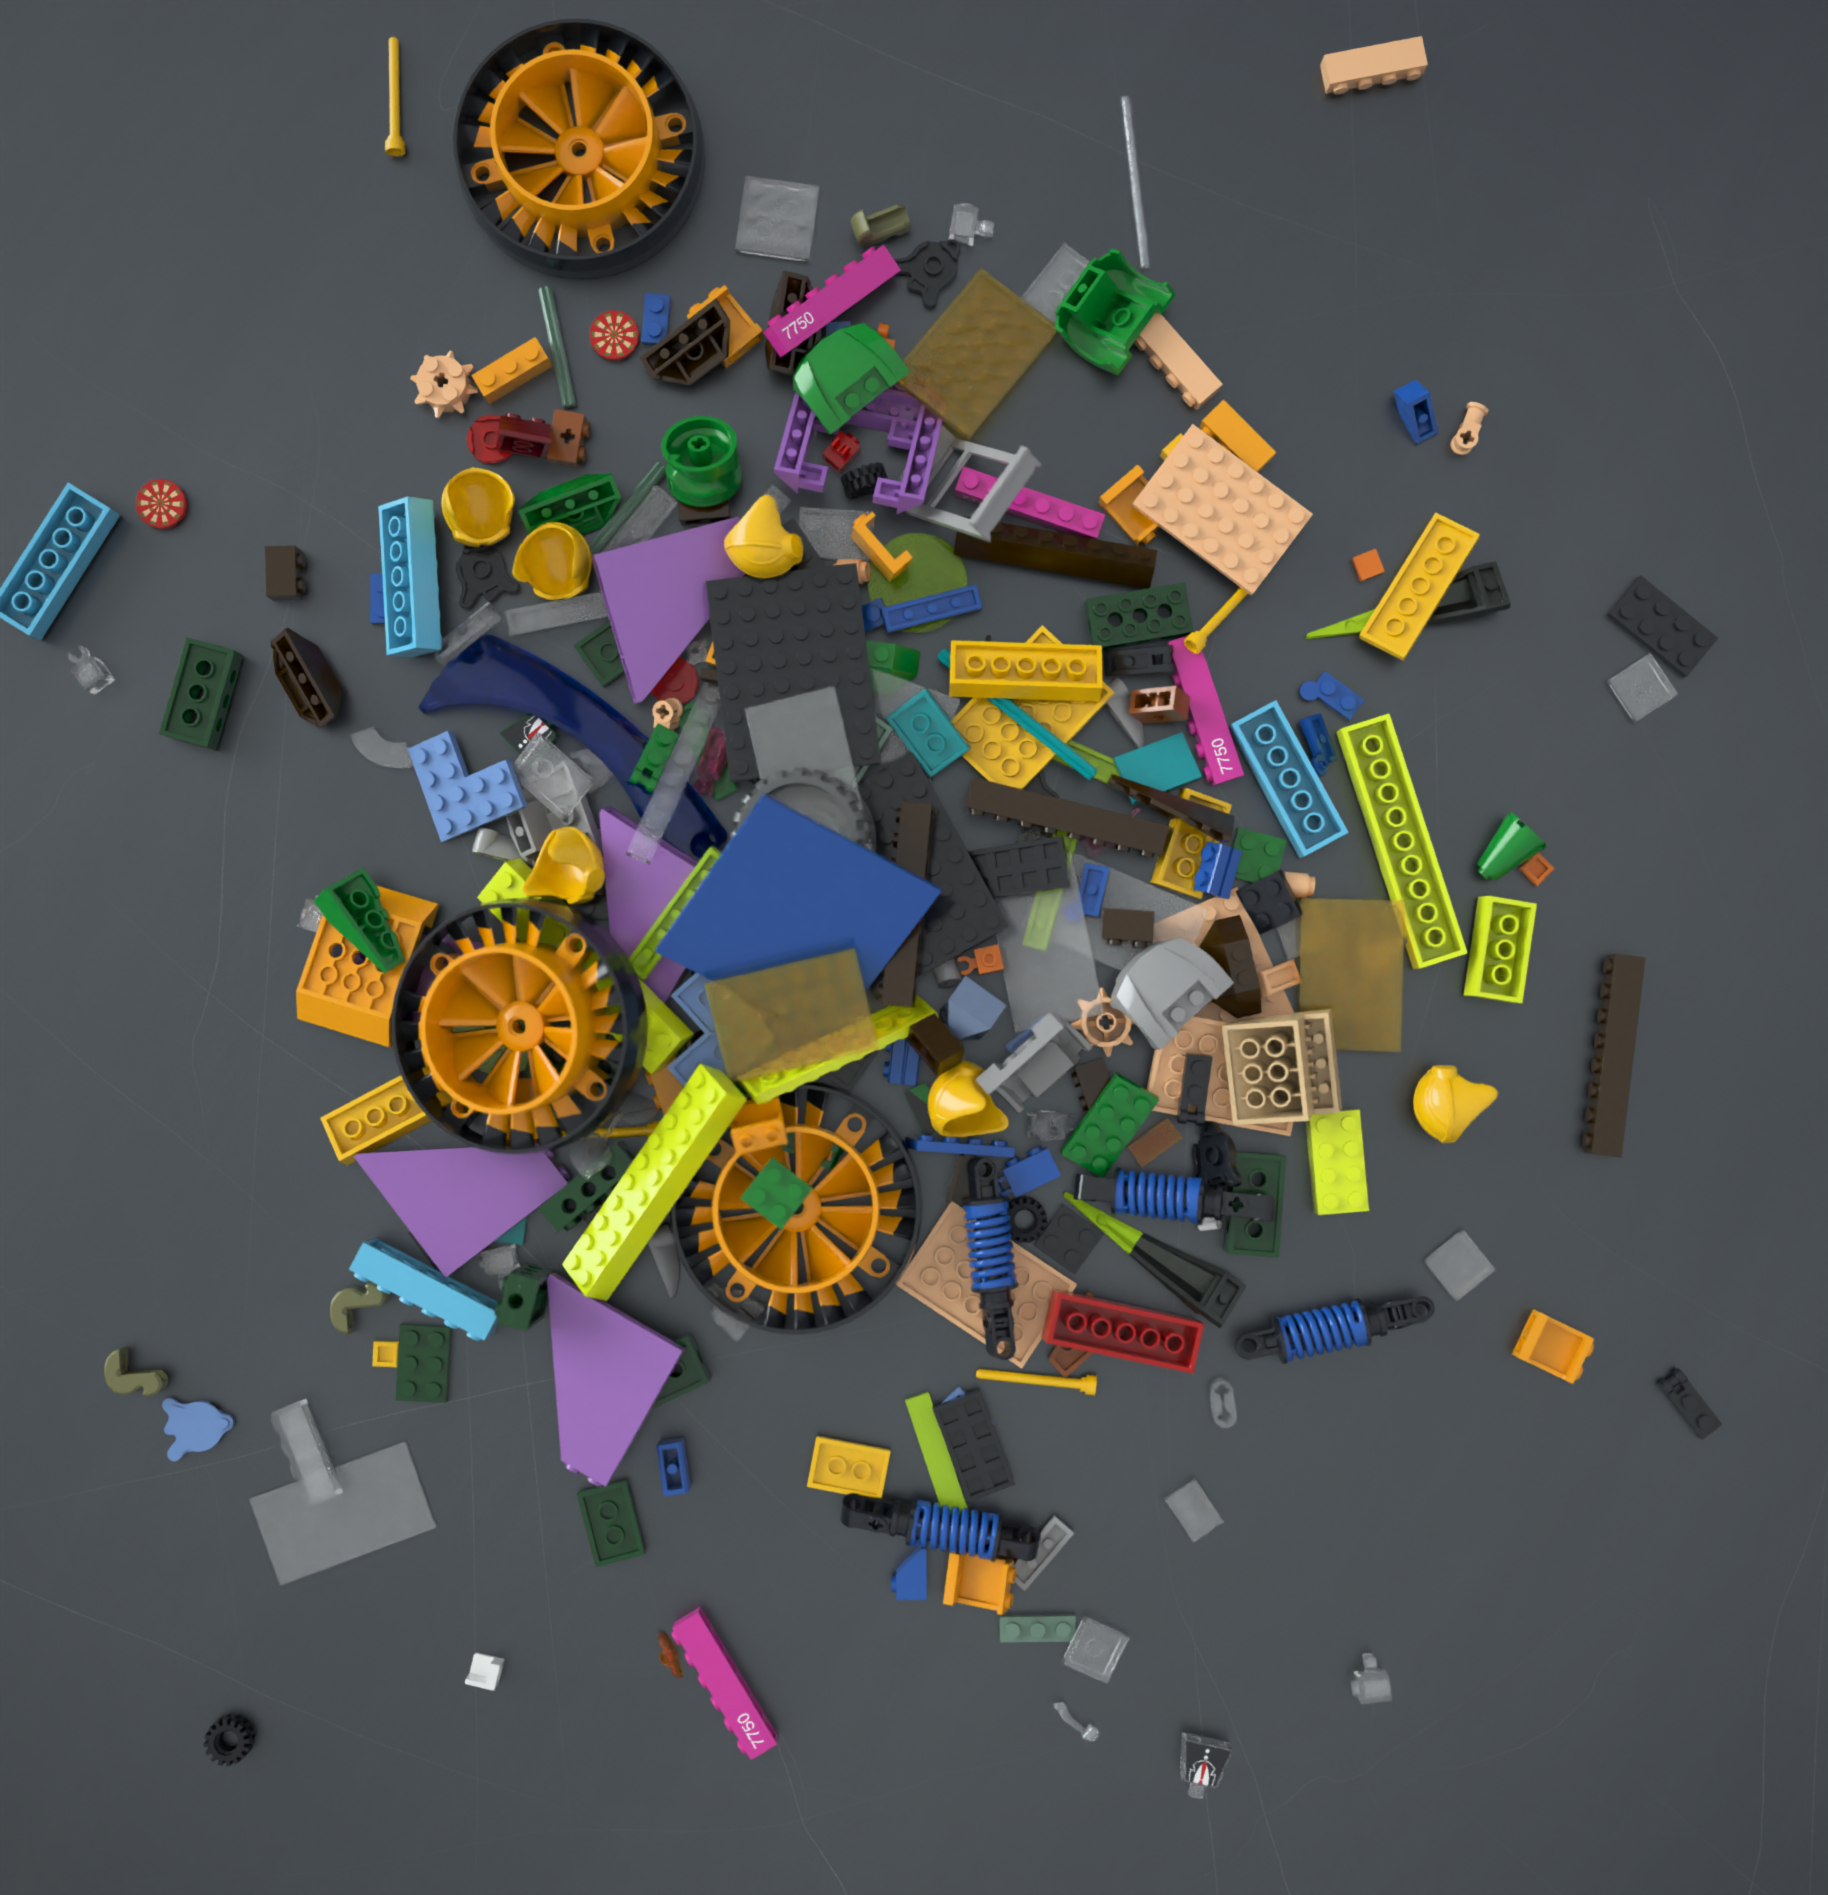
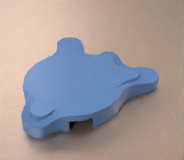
(194, 1425)

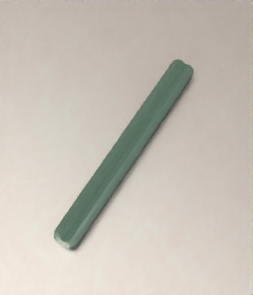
(557, 347)
(652, 478)

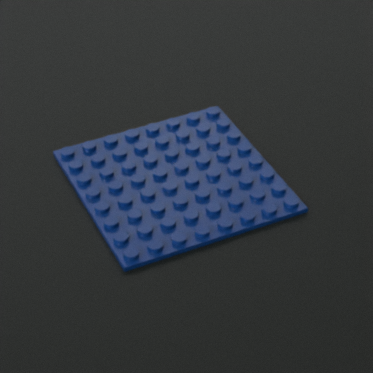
(792, 895)

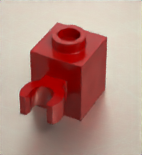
(841, 452)

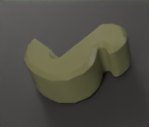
(880, 225)
(350, 1298)
(126, 1382)

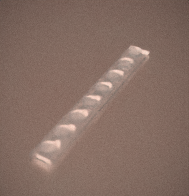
(675, 775)

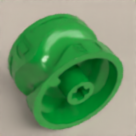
(701, 461)

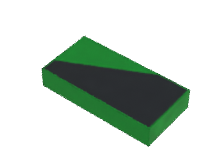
(917, 1100)

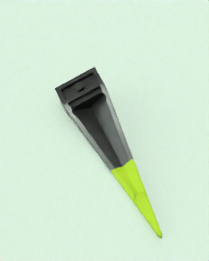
(1470, 595)
(1193, 1281)

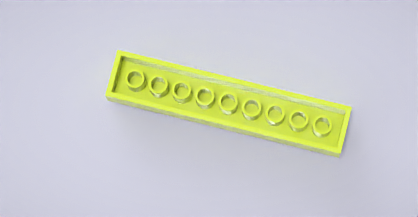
(1401, 840)
(665, 1030)
(653, 1182)

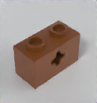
(563, 425)
(1159, 705)

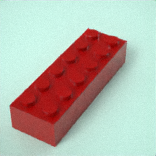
(1122, 1331)

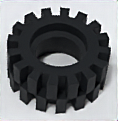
(862, 480)
(1039, 1224)
(214, 1743)

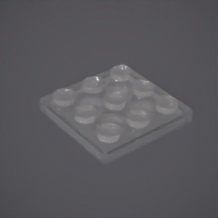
(777, 218)

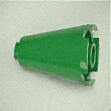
(1509, 848)

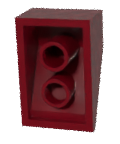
(523, 436)

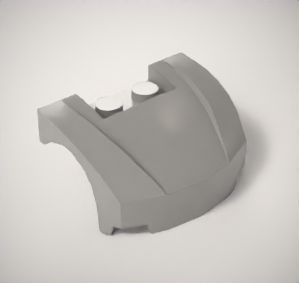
(534, 823)
(1167, 987)
(1036, 1062)

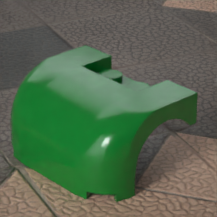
(1109, 310)

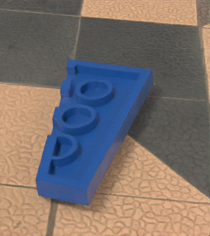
(953, 1145)

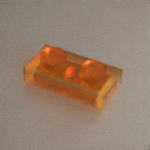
(1154, 1142)

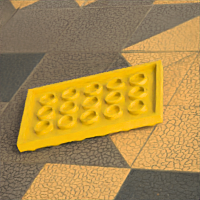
(1003, 748)

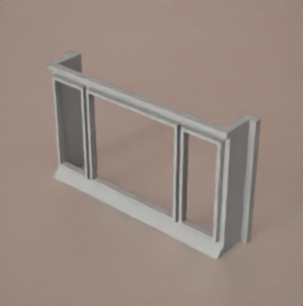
(997, 500)

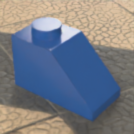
(1416, 411)
(911, 1577)

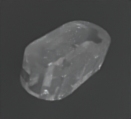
(1216, 1403)

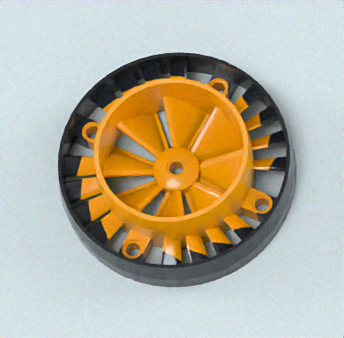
(612, 127)
(500, 989)
(824, 1261)

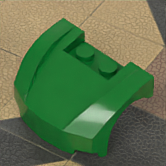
(846, 373)

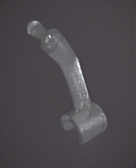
(1089, 1733)

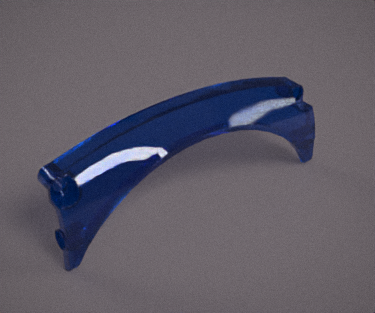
(527, 683)

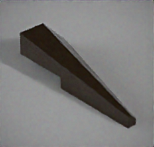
(1205, 819)

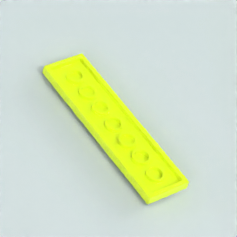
(889, 1024)

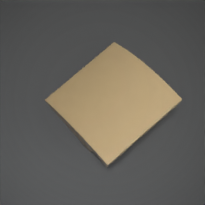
(1282, 1067)

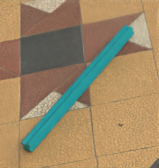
(1036, 730)

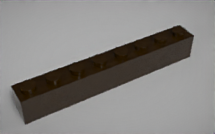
(1062, 554)
(1067, 816)
(912, 854)
(1614, 1055)

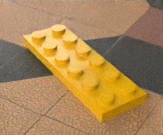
(1419, 586)

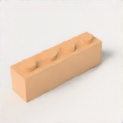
(1373, 65)
(1178, 362)

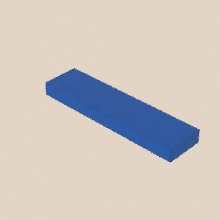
(931, 608)

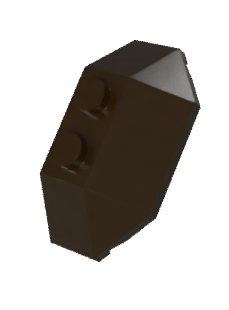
(789, 290)
(691, 347)
(306, 677)
(1231, 949)

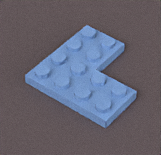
(463, 800)
(706, 1050)

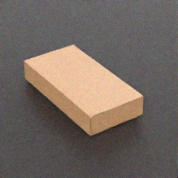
(1278, 978)

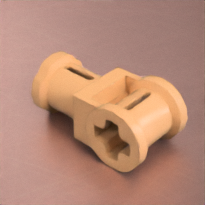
(1469, 429)
(666, 715)

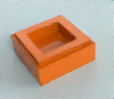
(1368, 565)
(1536, 869)

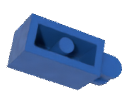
(1028, 1172)

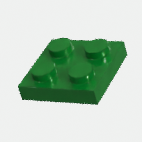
(1259, 855)
(776, 1193)

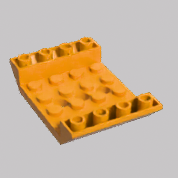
(355, 996)

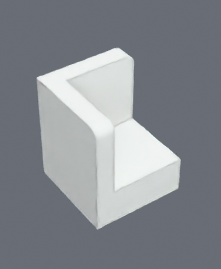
(485, 1671)

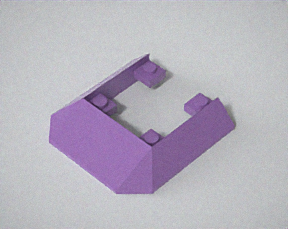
(893, 411)

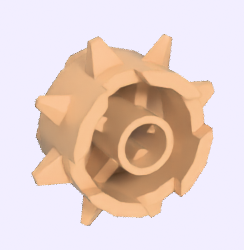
(450, 396)
(1107, 1038)

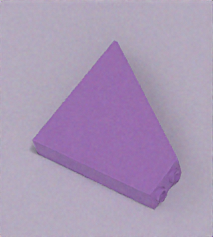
(660, 597)
(640, 893)
(462, 1196)
(604, 1378)

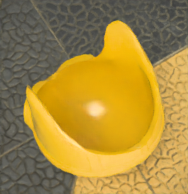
(478, 507)
(761, 544)
(554, 561)
(567, 868)
(1448, 1102)
(961, 1105)

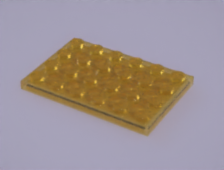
(975, 353)
(1355, 968)
(791, 1015)

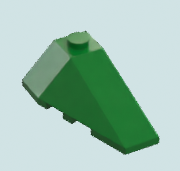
(357, 913)

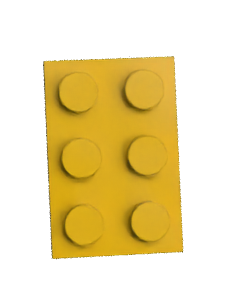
(848, 1467)

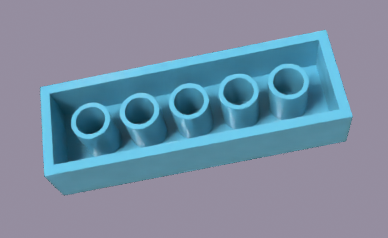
(55, 561)
(410, 577)
(1287, 779)
(426, 1288)

